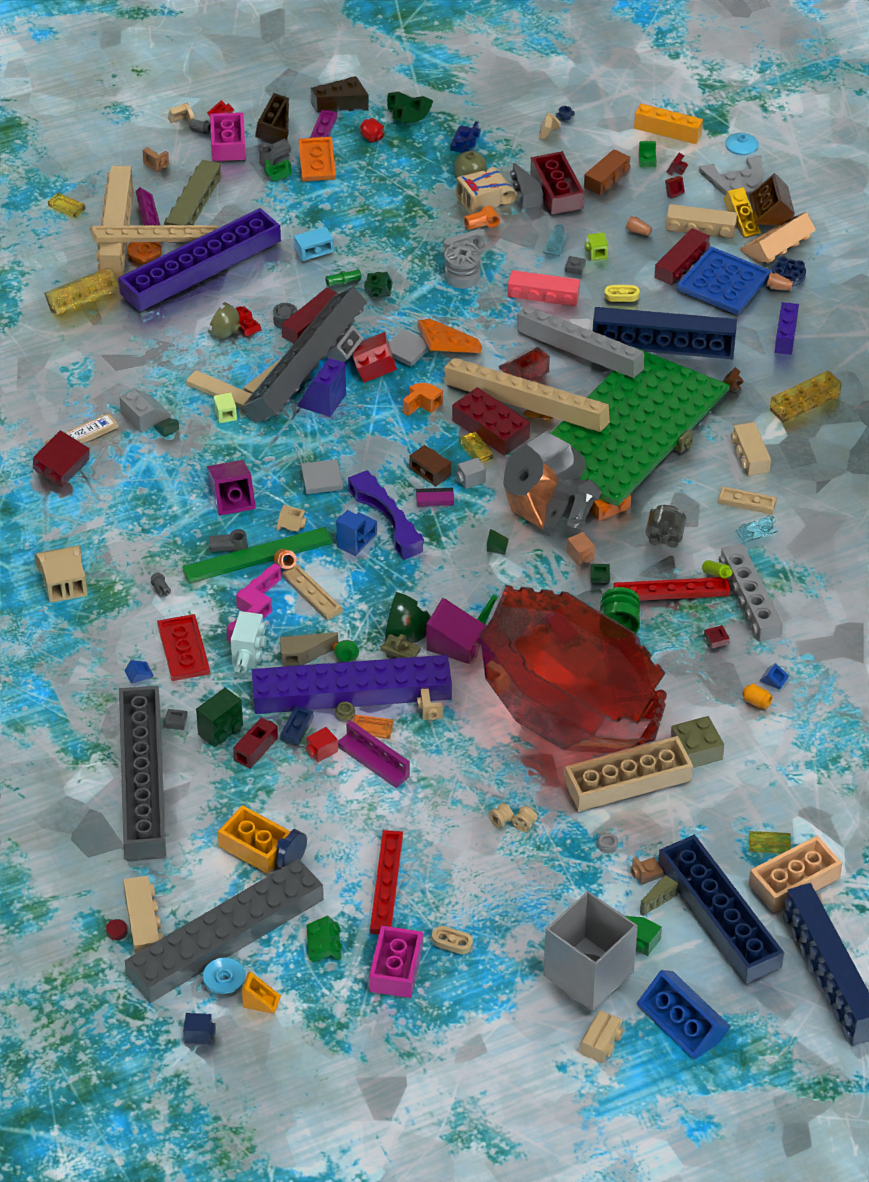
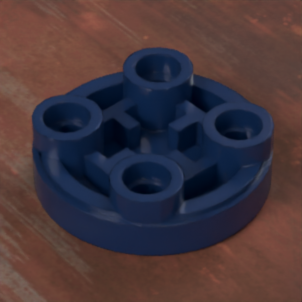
(790, 269)
(291, 848)

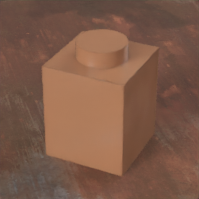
(581, 549)

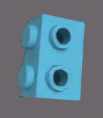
(313, 243)

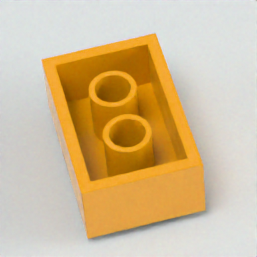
(252, 838)

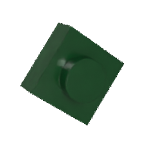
(600, 573)

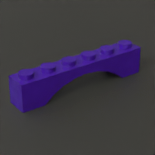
(368, 491)

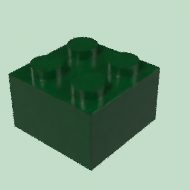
(219, 717)

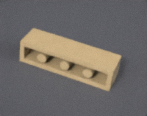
(708, 221)
(142, 912)

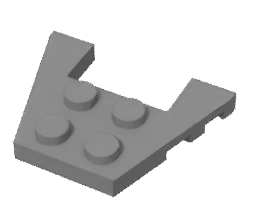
(746, 178)

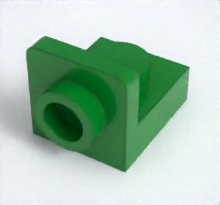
(647, 154)

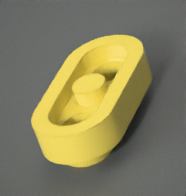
(622, 293)

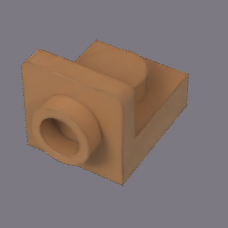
(154, 160)
(646, 870)

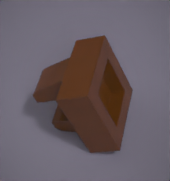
(733, 380)

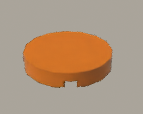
(144, 251)

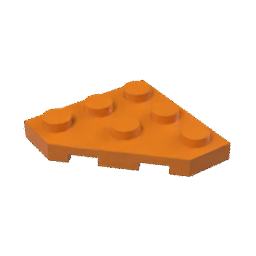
(444, 338)

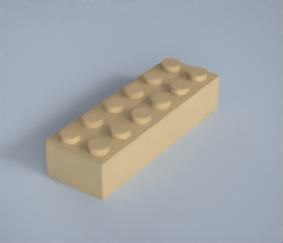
(628, 773)

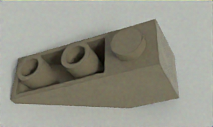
(305, 648)

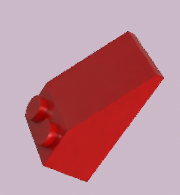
(374, 357)

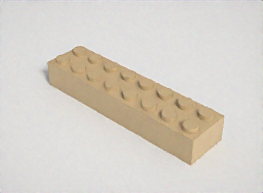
(116, 213)

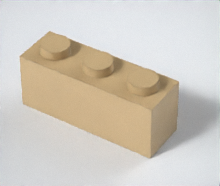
(751, 449)

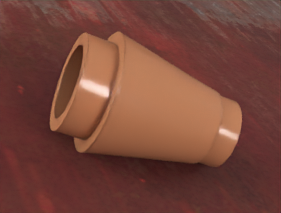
(637, 226)
(779, 282)

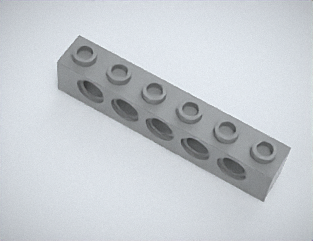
(751, 593)

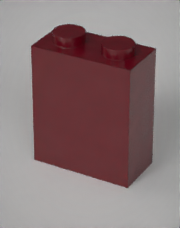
(61, 458)

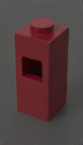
(255, 743)

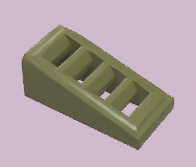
(658, 895)

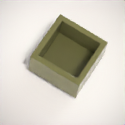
(700, 740)

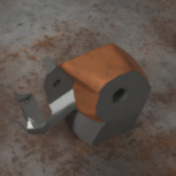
(543, 478)

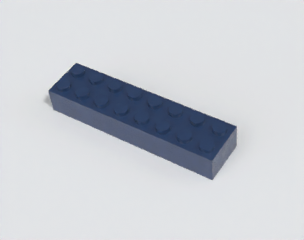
(668, 332)
(721, 909)
(829, 961)

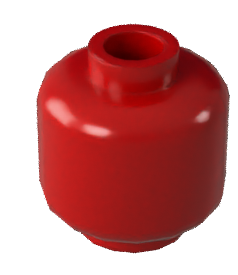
(372, 130)

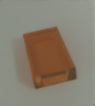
(375, 726)

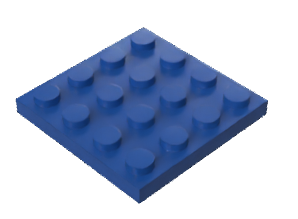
(724, 280)

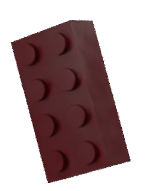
(558, 182)
(491, 420)

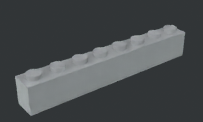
(580, 341)

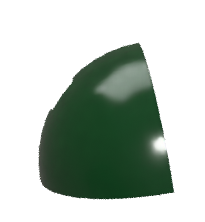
(407, 108)
(407, 619)

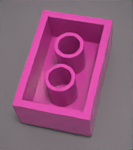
(227, 136)
(396, 961)

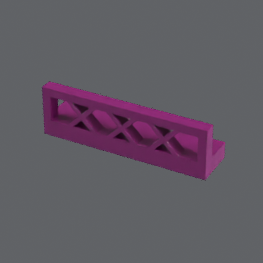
(374, 756)

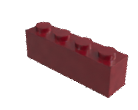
(682, 256)
(299, 321)

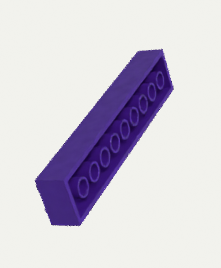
(199, 259)
(352, 682)

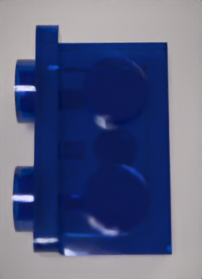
(465, 138)

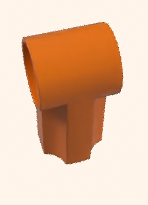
(486, 216)

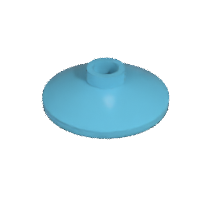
(741, 143)
(224, 969)

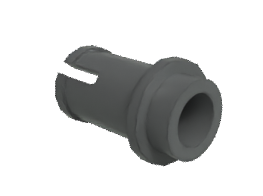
(203, 126)
(158, 581)

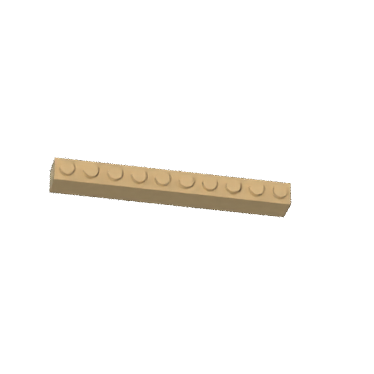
(528, 394)

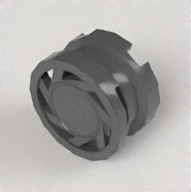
(282, 313)

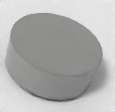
(608, 843)

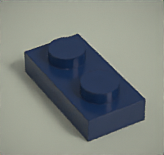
(297, 725)

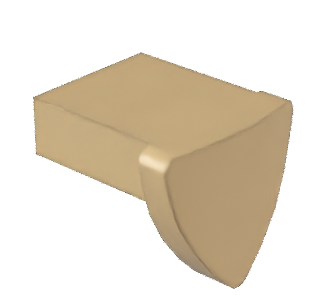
(180, 112)
(549, 123)

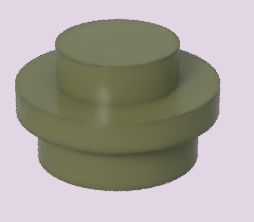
(345, 711)

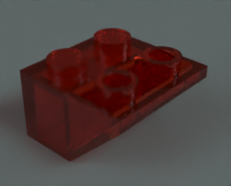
(528, 365)

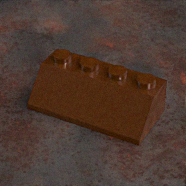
(772, 202)

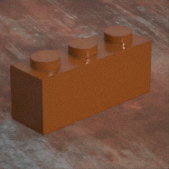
(607, 172)

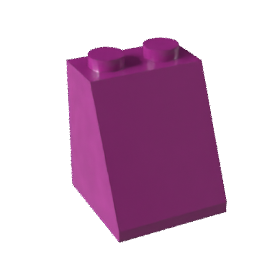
(231, 487)
(453, 632)

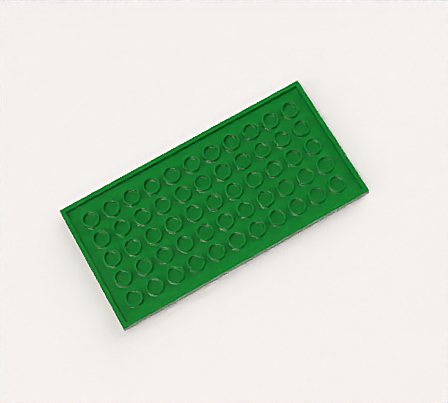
(644, 424)

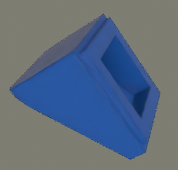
(138, 671)
(774, 676)

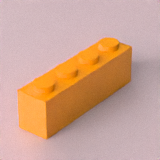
(668, 123)

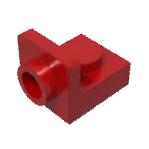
(221, 107)

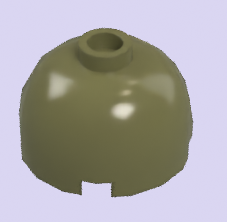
(469, 163)
(225, 322)

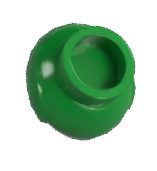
(346, 651)

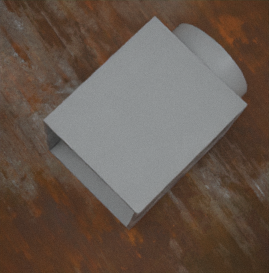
(590, 950)

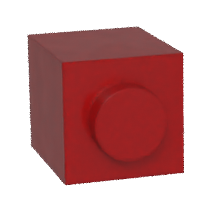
(322, 744)

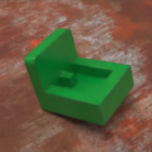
(279, 170)

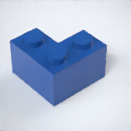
(354, 531)

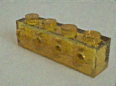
(81, 290)
(805, 396)

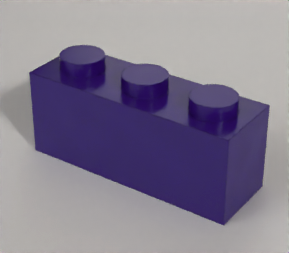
(786, 328)

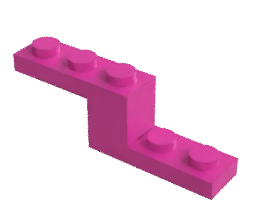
(252, 597)

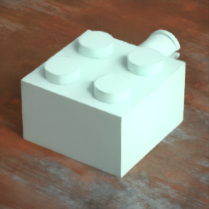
(248, 641)

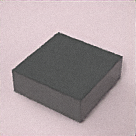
(175, 719)

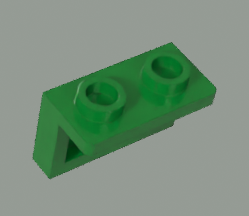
(323, 939)

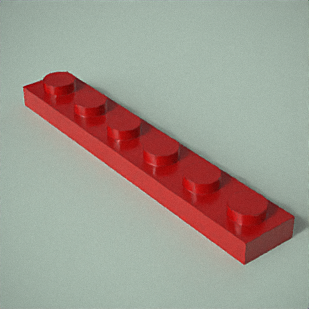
(678, 588)
(386, 880)

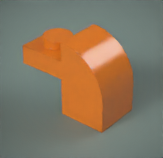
(424, 396)

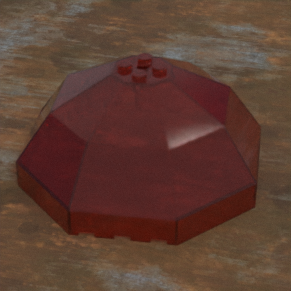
(571, 672)

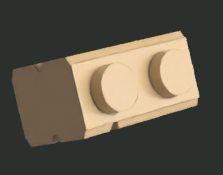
(601, 1036)

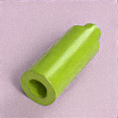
(716, 569)

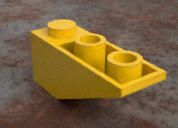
(737, 201)

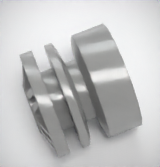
(462, 265)

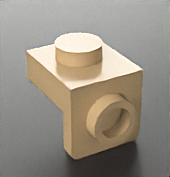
(429, 710)

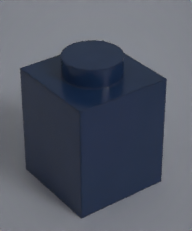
(198, 1028)

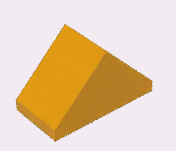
(259, 995)

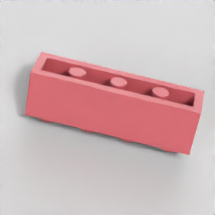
(543, 288)

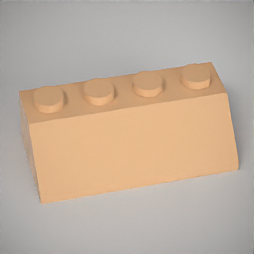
(779, 238)

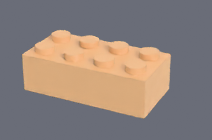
(801, 865)

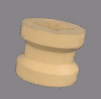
(501, 815)
(524, 818)

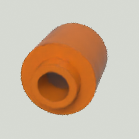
(290, 558)

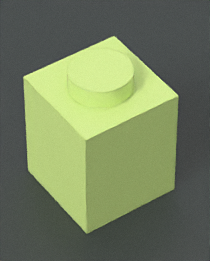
(225, 408)

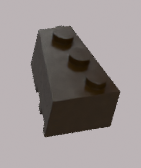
(340, 95)
(274, 120)

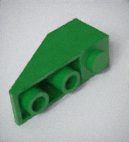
(647, 934)

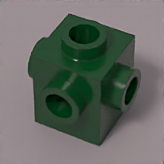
(378, 284)

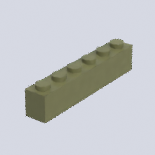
(195, 194)

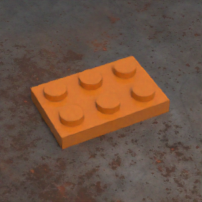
(317, 159)

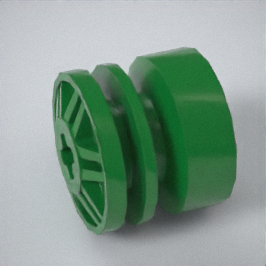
(622, 606)

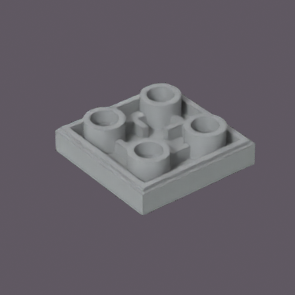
(408, 347)
(321, 476)

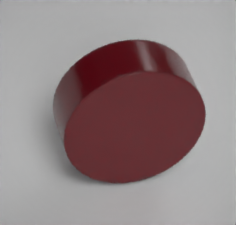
(116, 929)

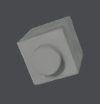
(471, 473)

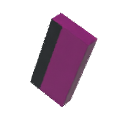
(435, 496)

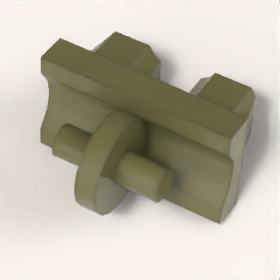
(399, 647)

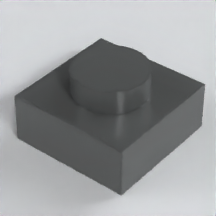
(575, 265)

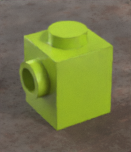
(596, 246)

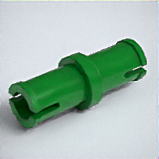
(343, 277)

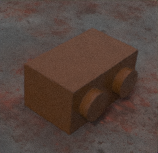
(430, 465)

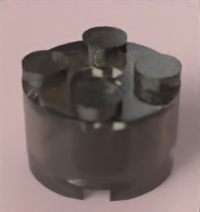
(665, 526)

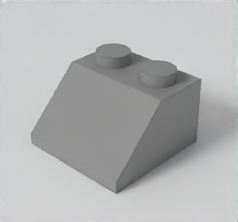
(142, 410)

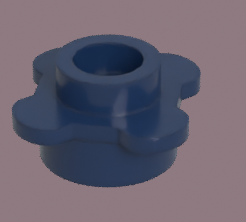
(565, 113)

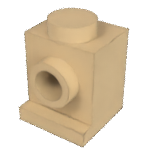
(291, 518)

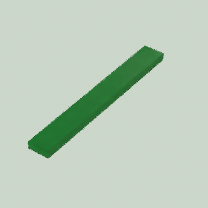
(255, 555)

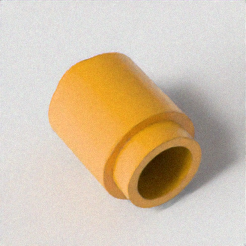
(757, 696)

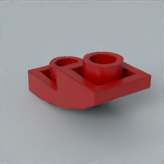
(248, 324)

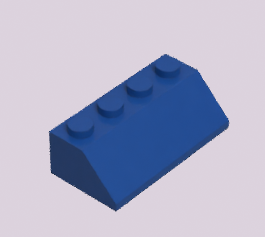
(683, 1014)

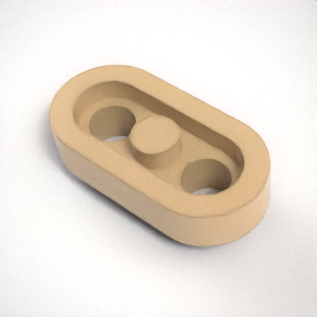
(453, 940)

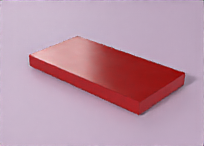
(183, 647)

